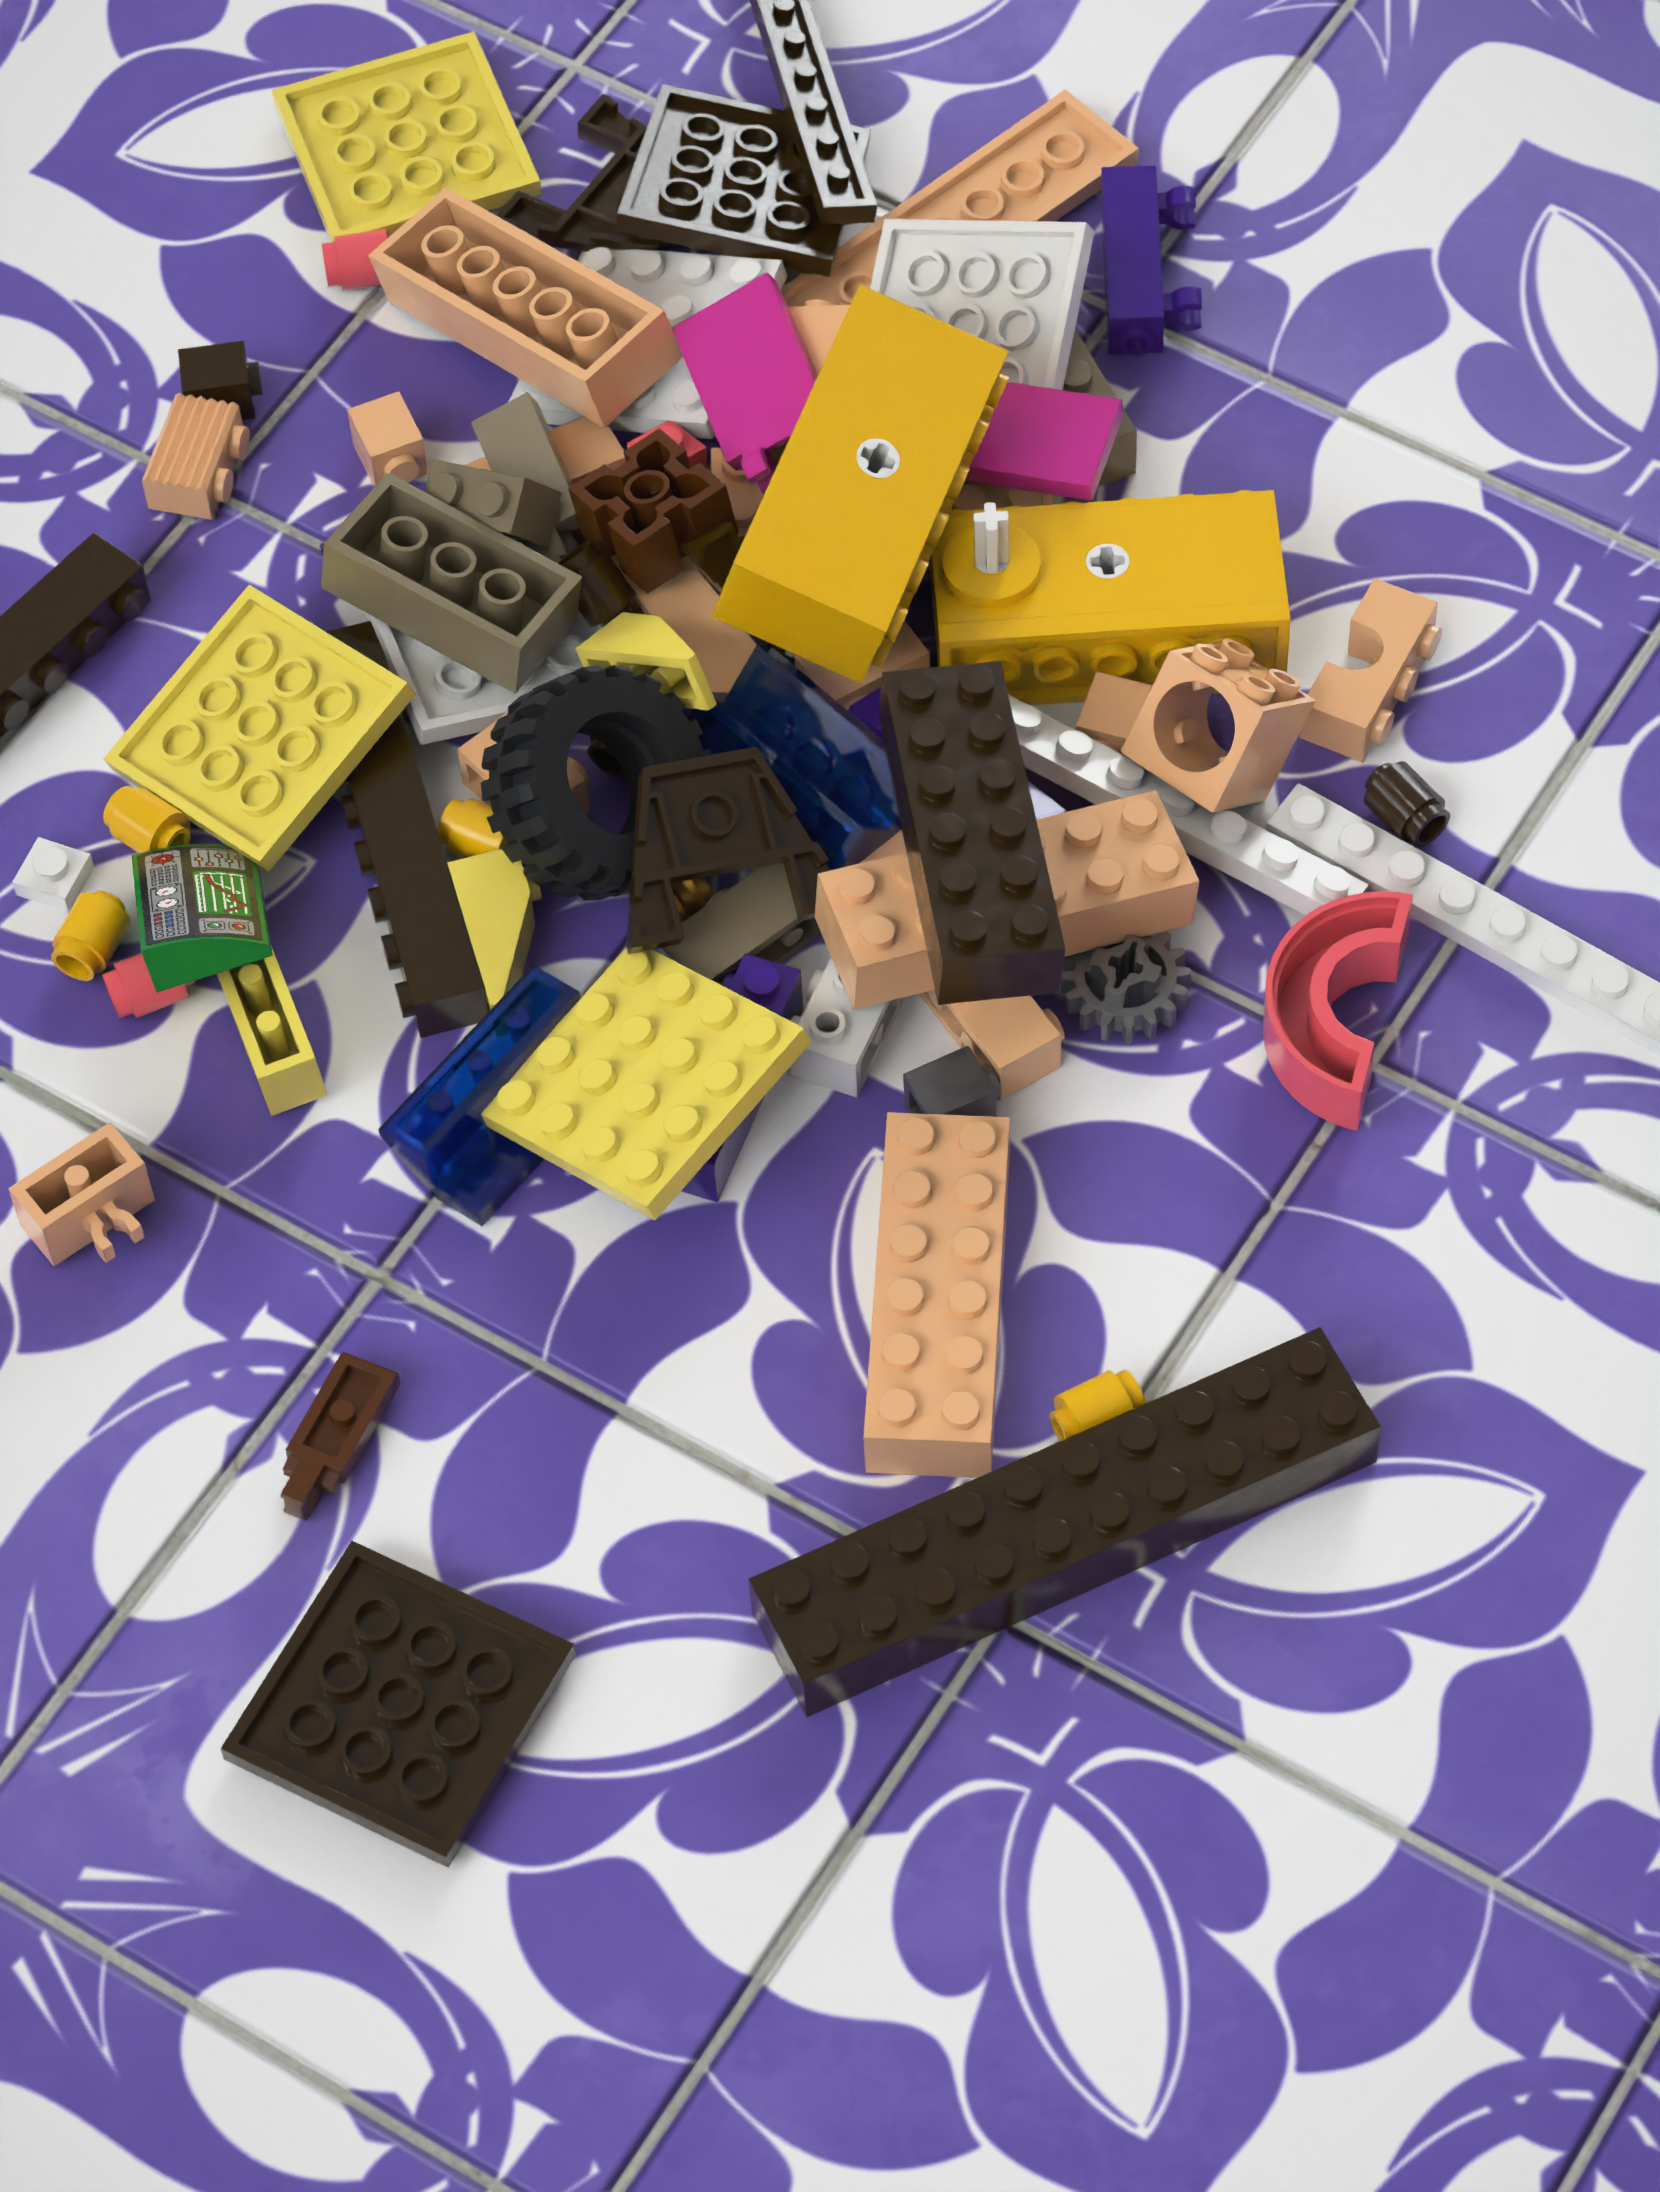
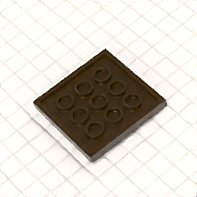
(727, 183)
(399, 1703)

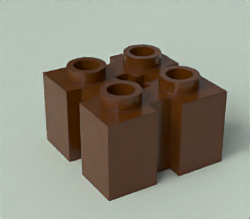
(650, 508)

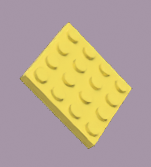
(401, 131)
(259, 727)
(645, 1079)

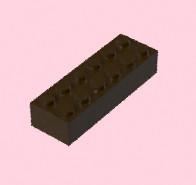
(970, 833)

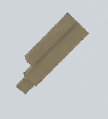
(521, 445)

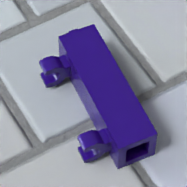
(1133, 260)

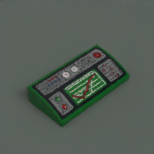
(198, 912)

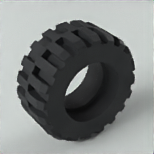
(531, 782)

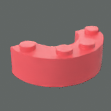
(1315, 963)

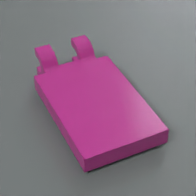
(748, 373)
(1047, 441)

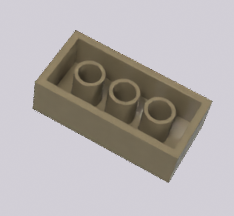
(451, 582)

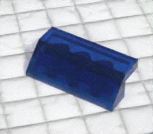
(816, 750)
(441, 1122)

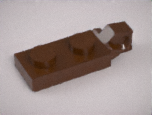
(335, 1431)

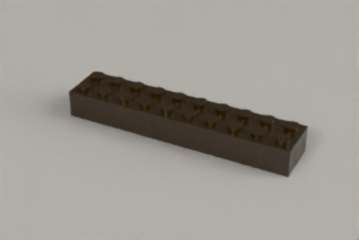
(1063, 1521)

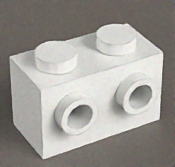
(841, 1038)

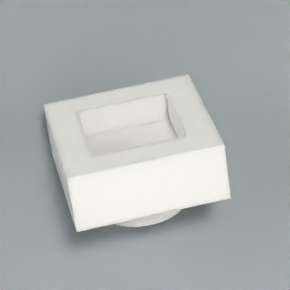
(53, 874)

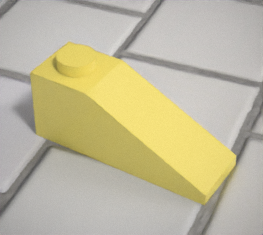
(652, 648)
(497, 916)

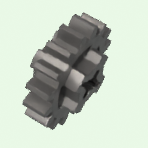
(1128, 986)

